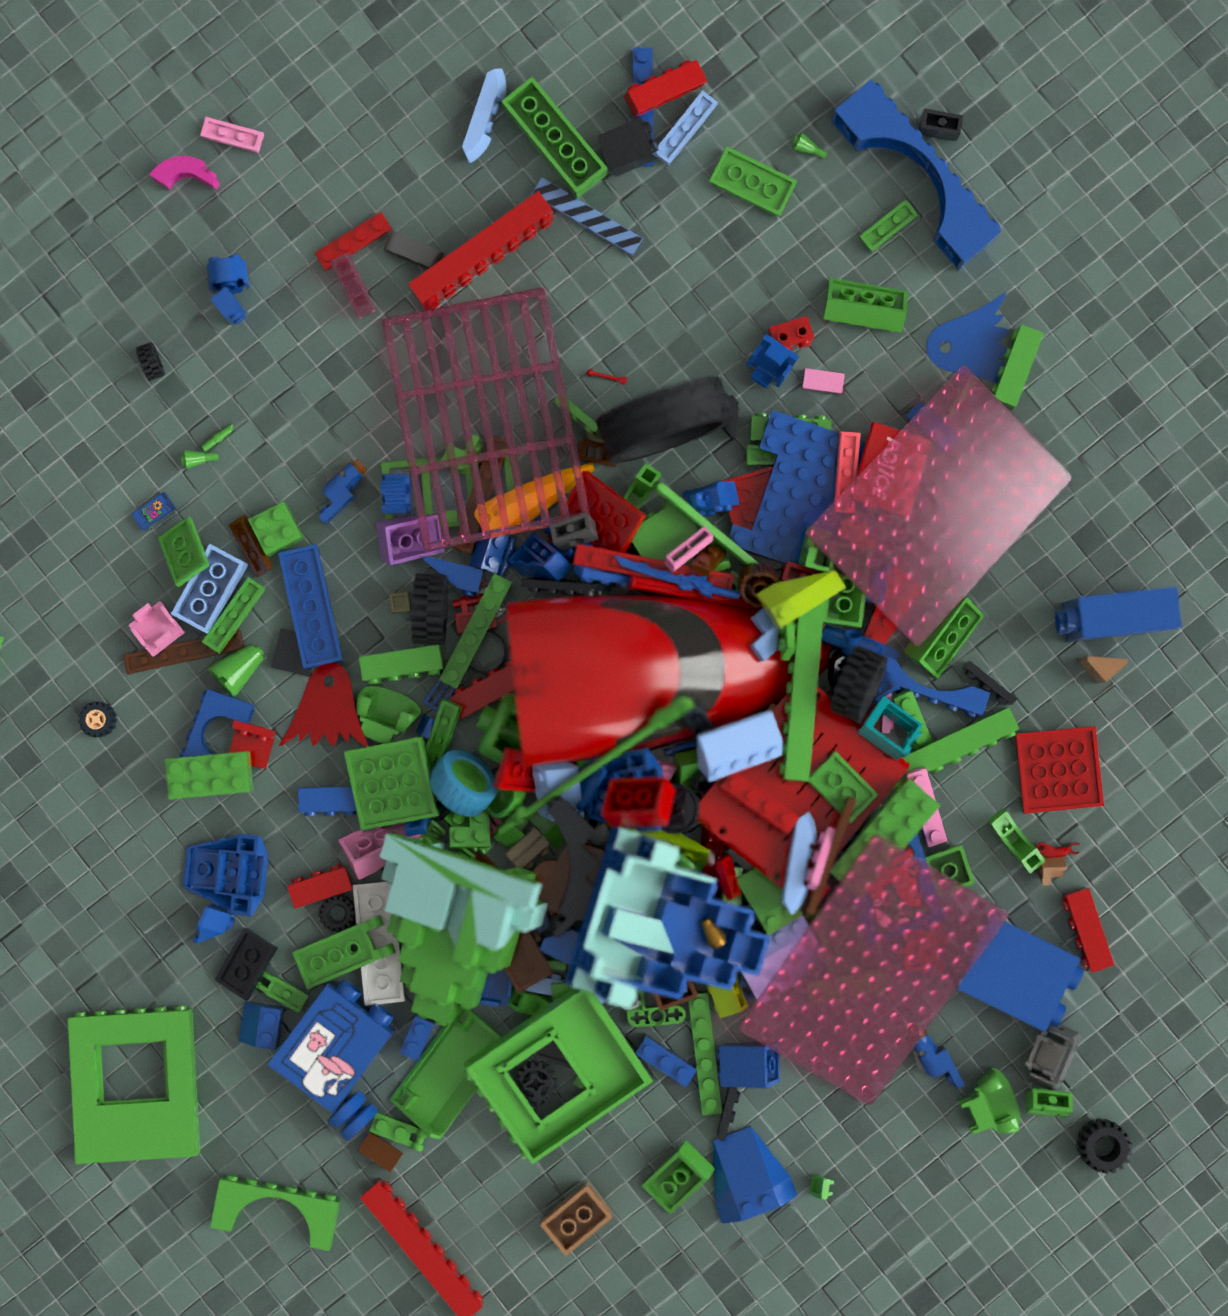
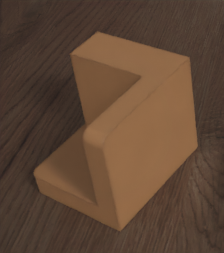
(1051, 868)

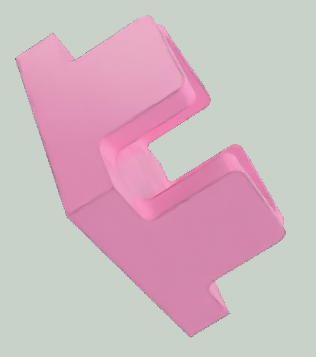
(155, 627)

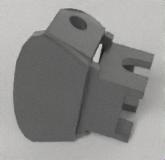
(1052, 1057)

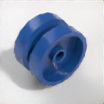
(351, 1113)

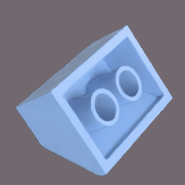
(549, 777)

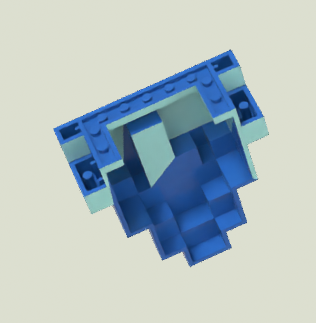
(648, 929)

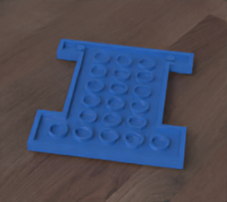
(797, 488)

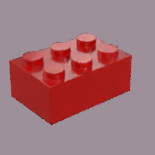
(638, 802)

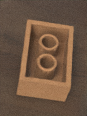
(576, 1218)

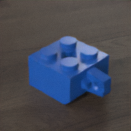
(712, 498)

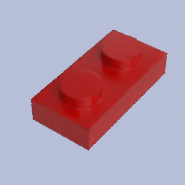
(728, 877)

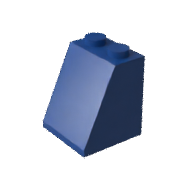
(748, 1065)

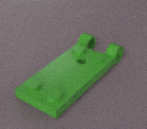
(334, 955)

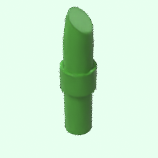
(217, 437)

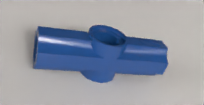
(848, 640)

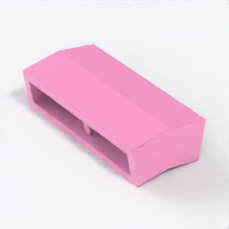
(690, 552)

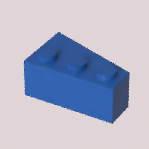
(539, 560)

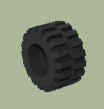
(1116, 1157)

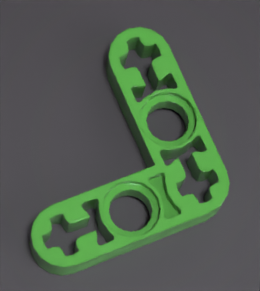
(641, 1008)

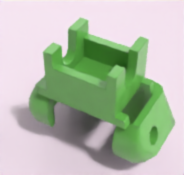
(385, 712)
(992, 1104)

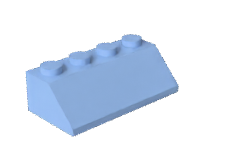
(739, 746)

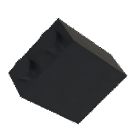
(628, 146)

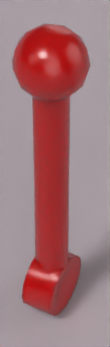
(623, 380)

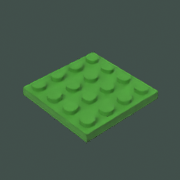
(391, 783)

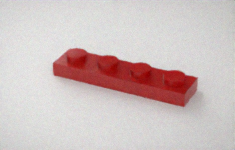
(354, 240)

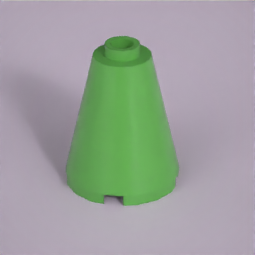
(237, 668)

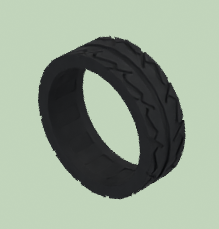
(664, 419)

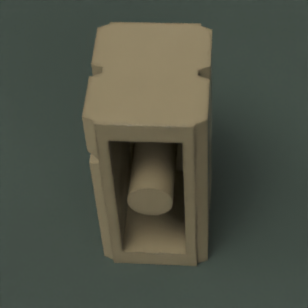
(528, 849)

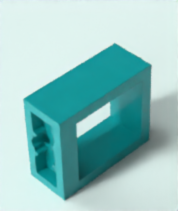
(898, 716)

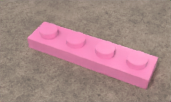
(933, 828)

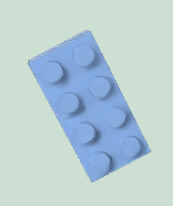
(210, 590)

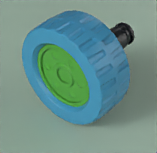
(462, 784)

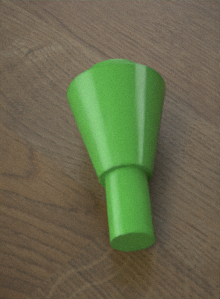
(804, 144)
(193, 458)

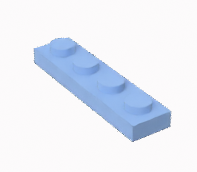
(686, 127)

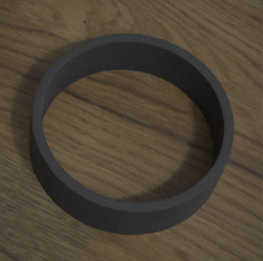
(504, 657)

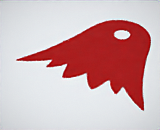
(326, 709)

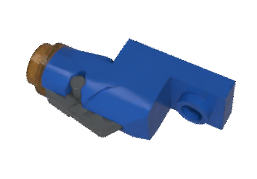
(338, 488)
(935, 1061)

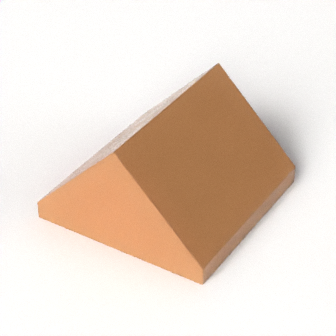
(1102, 668)

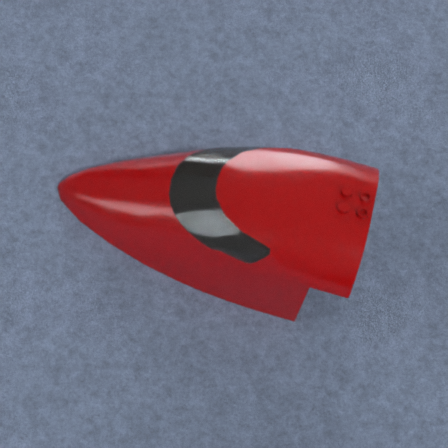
(606, 664)

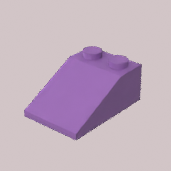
(401, 538)

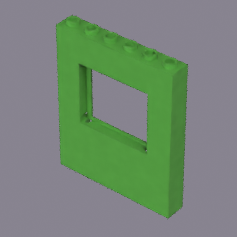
(593, 1050)
(134, 1126)

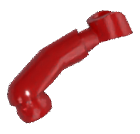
(1052, 852)

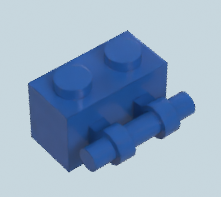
(493, 554)

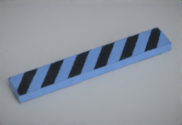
(588, 217)

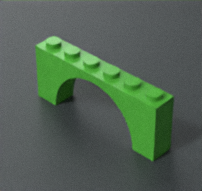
(318, 1209)

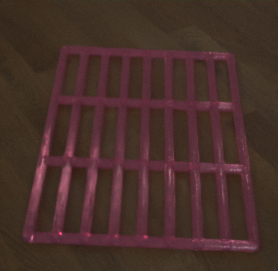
(491, 453)

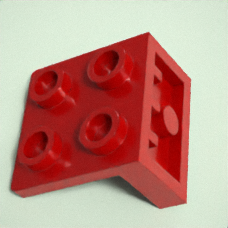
(253, 739)

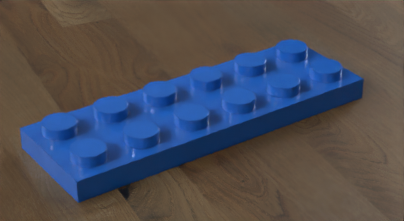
(310, 606)

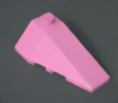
(364, 848)

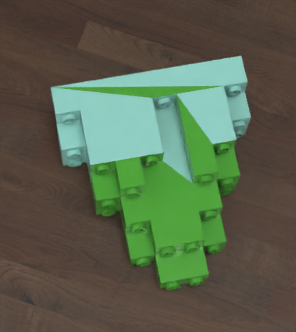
(453, 921)

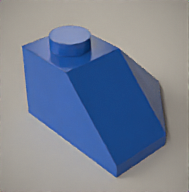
(213, 922)

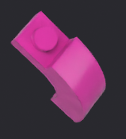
(181, 167)

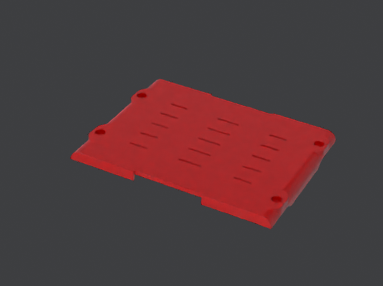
(751, 836)

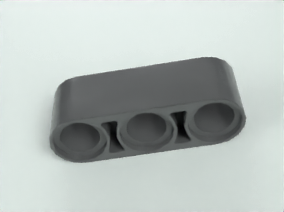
(412, 250)

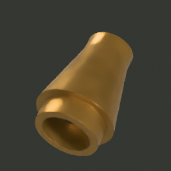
(713, 934)

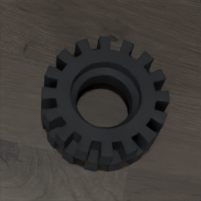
(150, 361)
(328, 922)

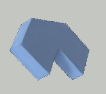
(768, 641)

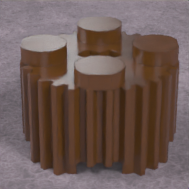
(751, 577)

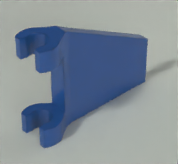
(589, 787)

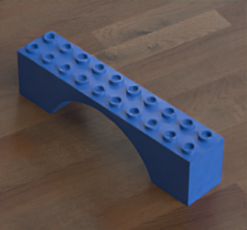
(873, 121)

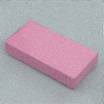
(823, 381)

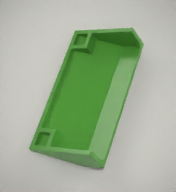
(436, 1084)

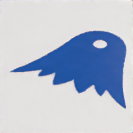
(972, 342)

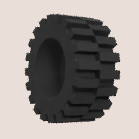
(429, 608)
(858, 684)

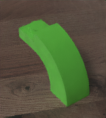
(641, 486)
(1016, 841)

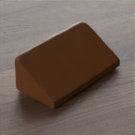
(380, 1152)

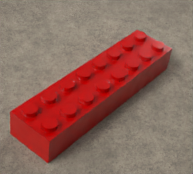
(482, 251)

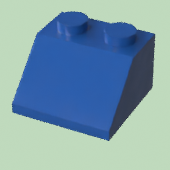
(261, 1025)

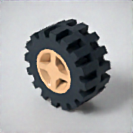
(91, 714)

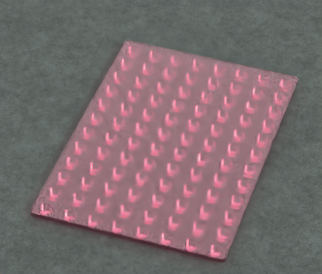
(939, 505)
(873, 969)

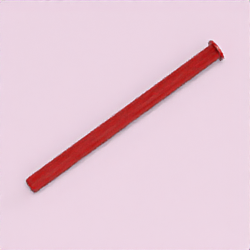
(674, 590)

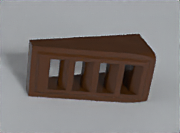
(598, 446)

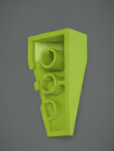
(795, 597)
(687, 847)

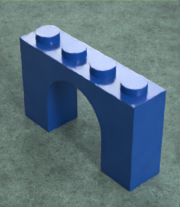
(213, 706)

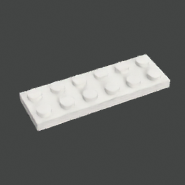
(383, 976)

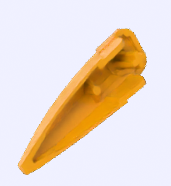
(530, 498)

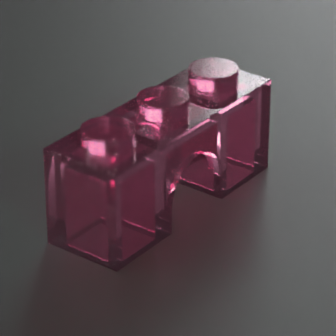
(353, 286)

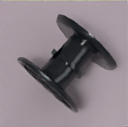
(686, 819)

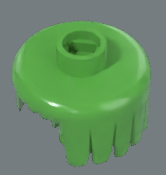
(499, 728)

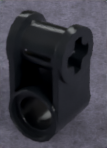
(836, 663)

